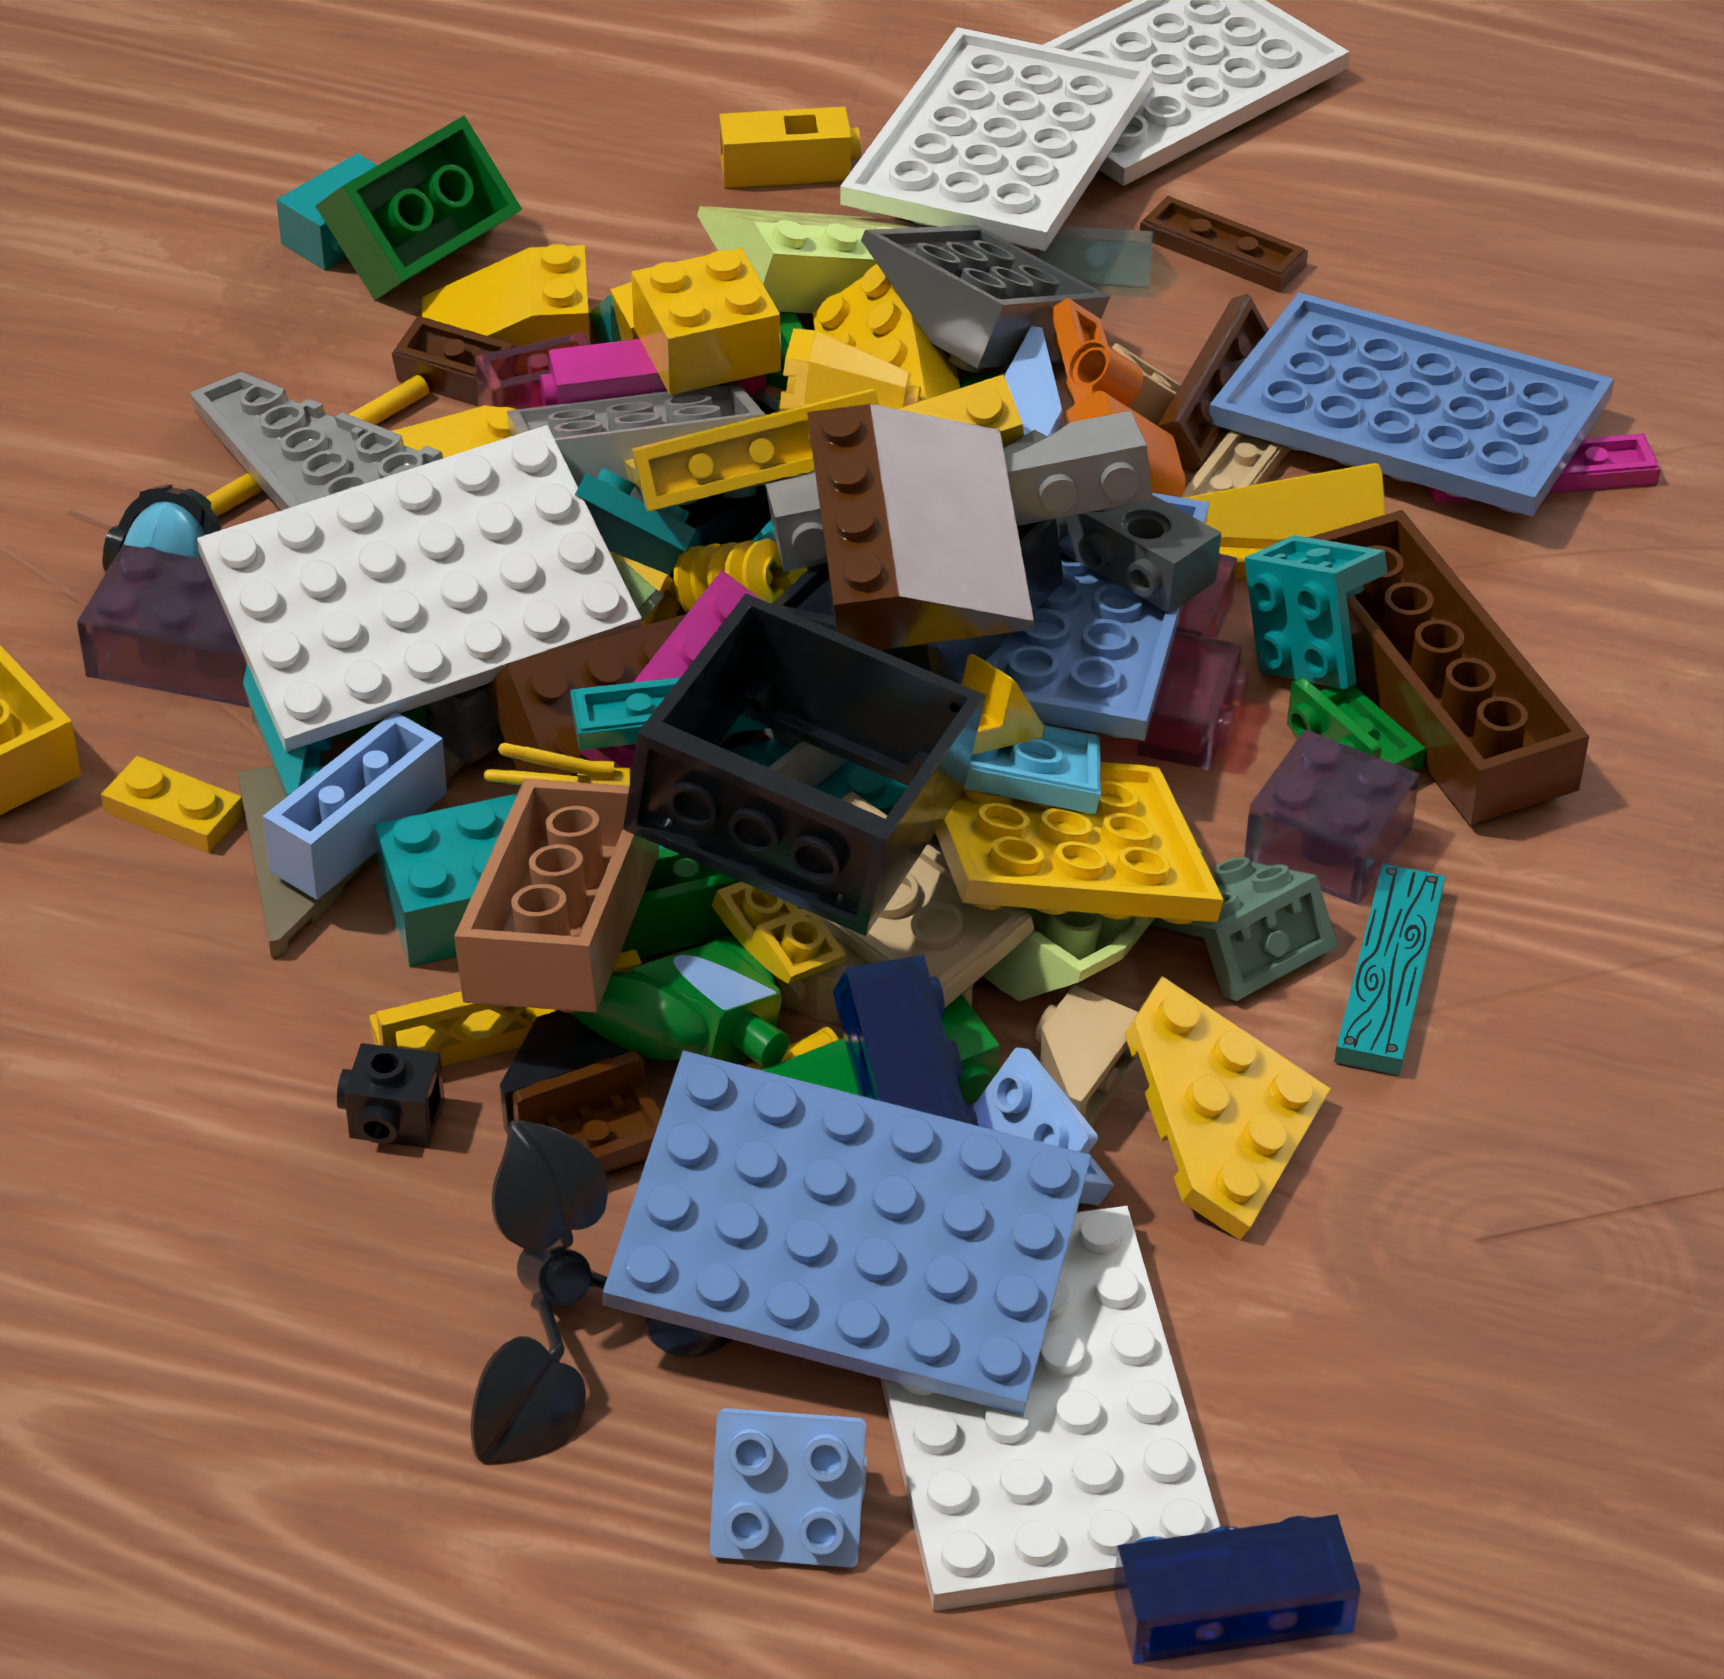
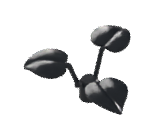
(538, 1196)

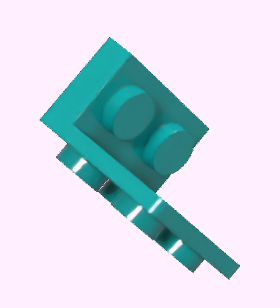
(1302, 607)

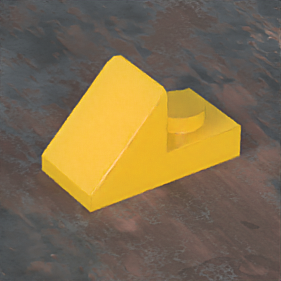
(1006, 712)

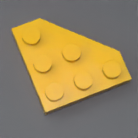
(1221, 1104)

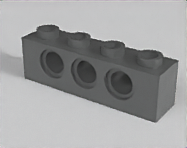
(1141, 546)

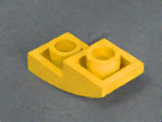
(777, 933)

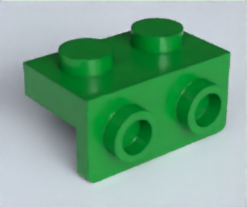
(1352, 721)

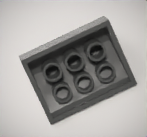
(976, 290)

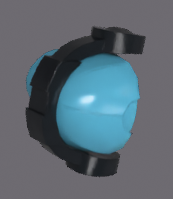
(164, 526)

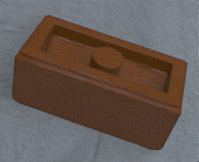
(443, 357)

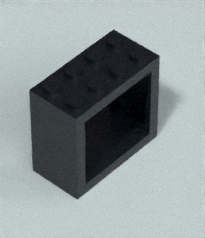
(777, 828)

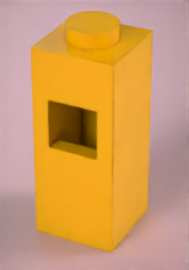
(787, 147)

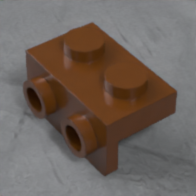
(599, 1107)

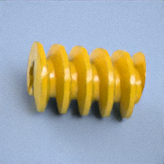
(749, 563)

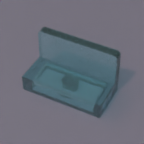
(1102, 255)

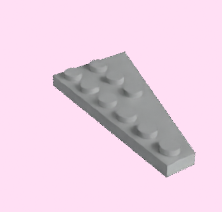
(295, 446)

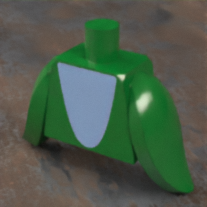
(697, 1002)

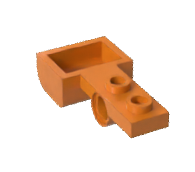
(1105, 384)

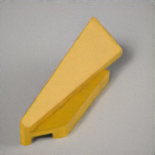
(1298, 506)

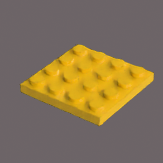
(1054, 859)

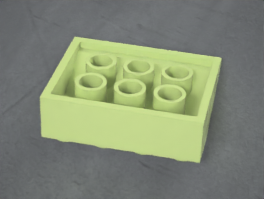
(795, 253)

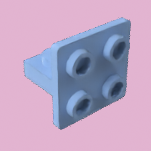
(1031, 1105)
(788, 1487)

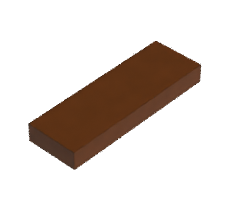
(1225, 244)

